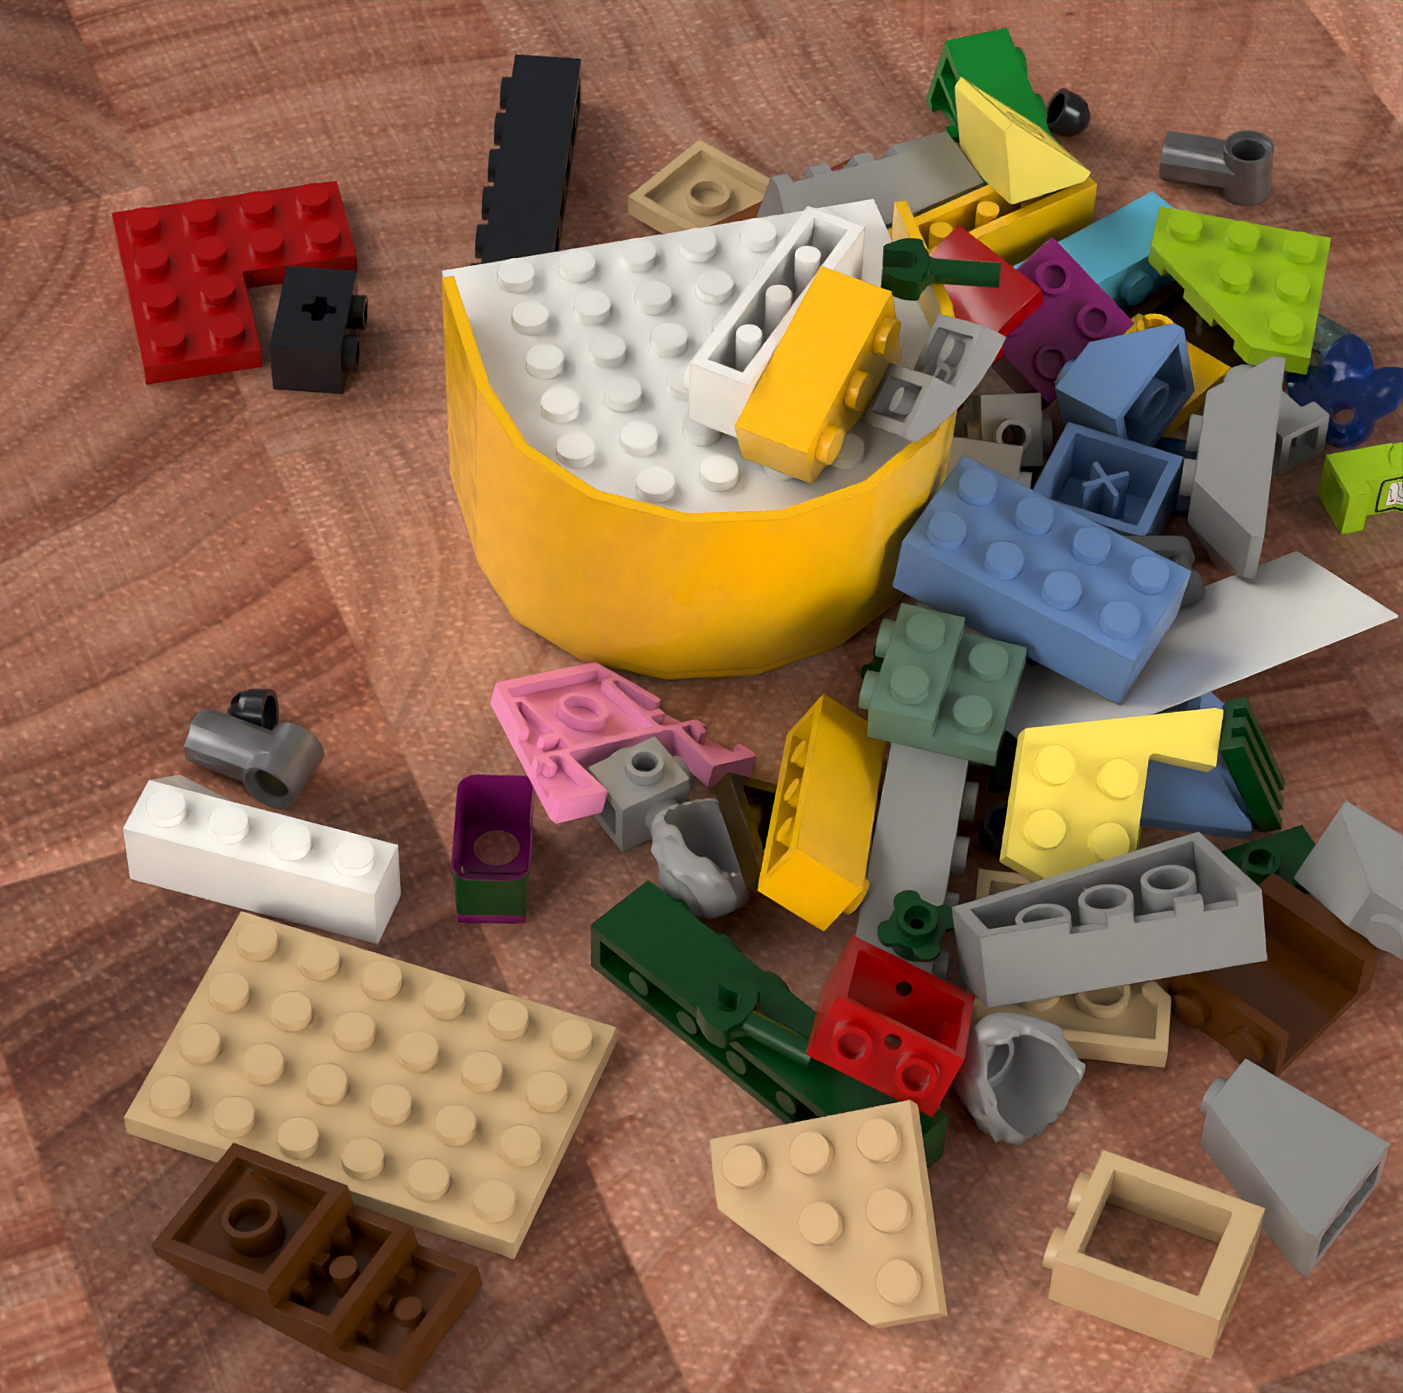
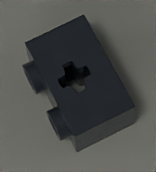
(316, 330)

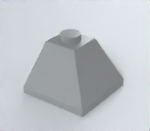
(1359, 876)

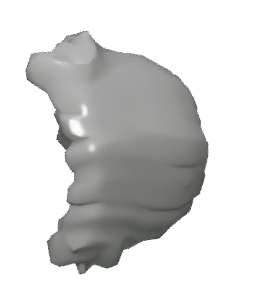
(698, 858)
(1016, 1076)

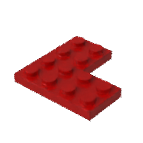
(196, 258)

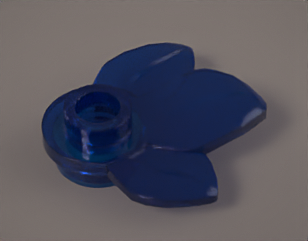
(1352, 383)

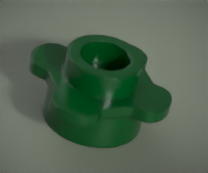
(912, 943)

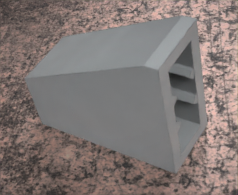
(1291, 1159)

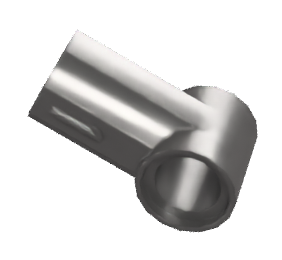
(1235, 164)
(268, 762)

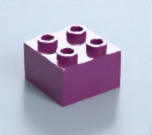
(1061, 328)

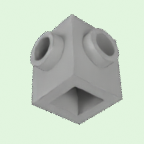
(1021, 415)
(639, 786)

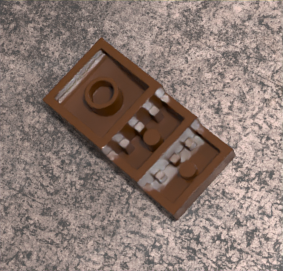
(318, 1265)

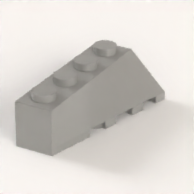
(919, 171)

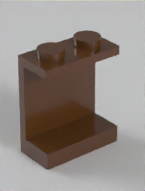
(1285, 1003)

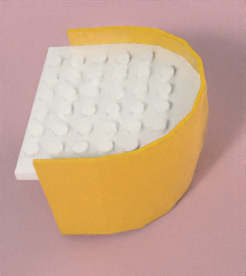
(623, 517)

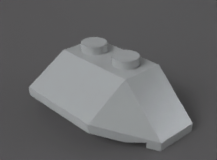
(1234, 466)

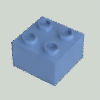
(1112, 481)

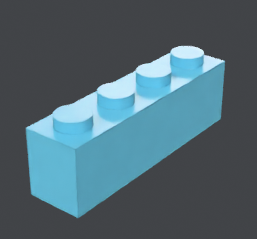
(1118, 250)

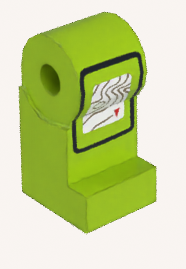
(1362, 484)

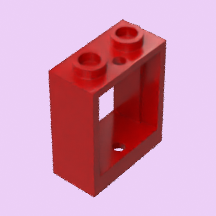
(864, 1007)

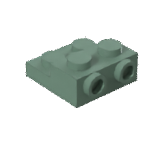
(941, 686)

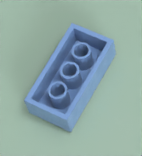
(1041, 578)

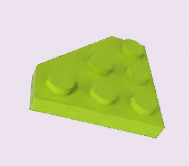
(1248, 279)

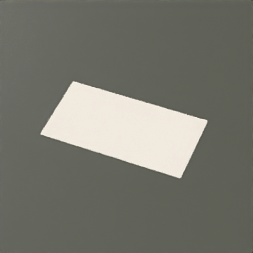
(1223, 638)

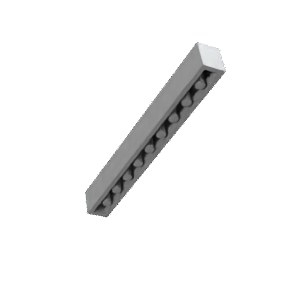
(927, 792)

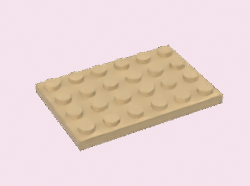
(378, 1076)

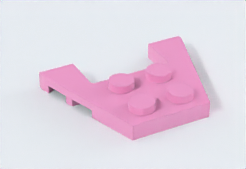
(584, 715)

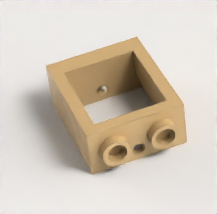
(1136, 1300)

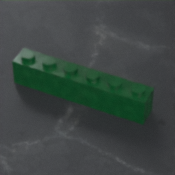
(673, 961)

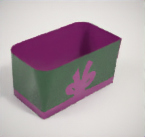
(488, 890)

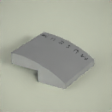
(944, 376)

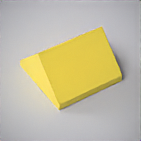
(1010, 149)

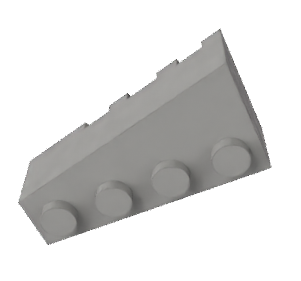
(1112, 925)

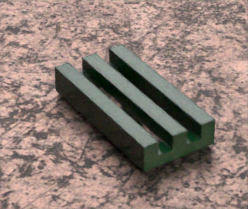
(1252, 764)

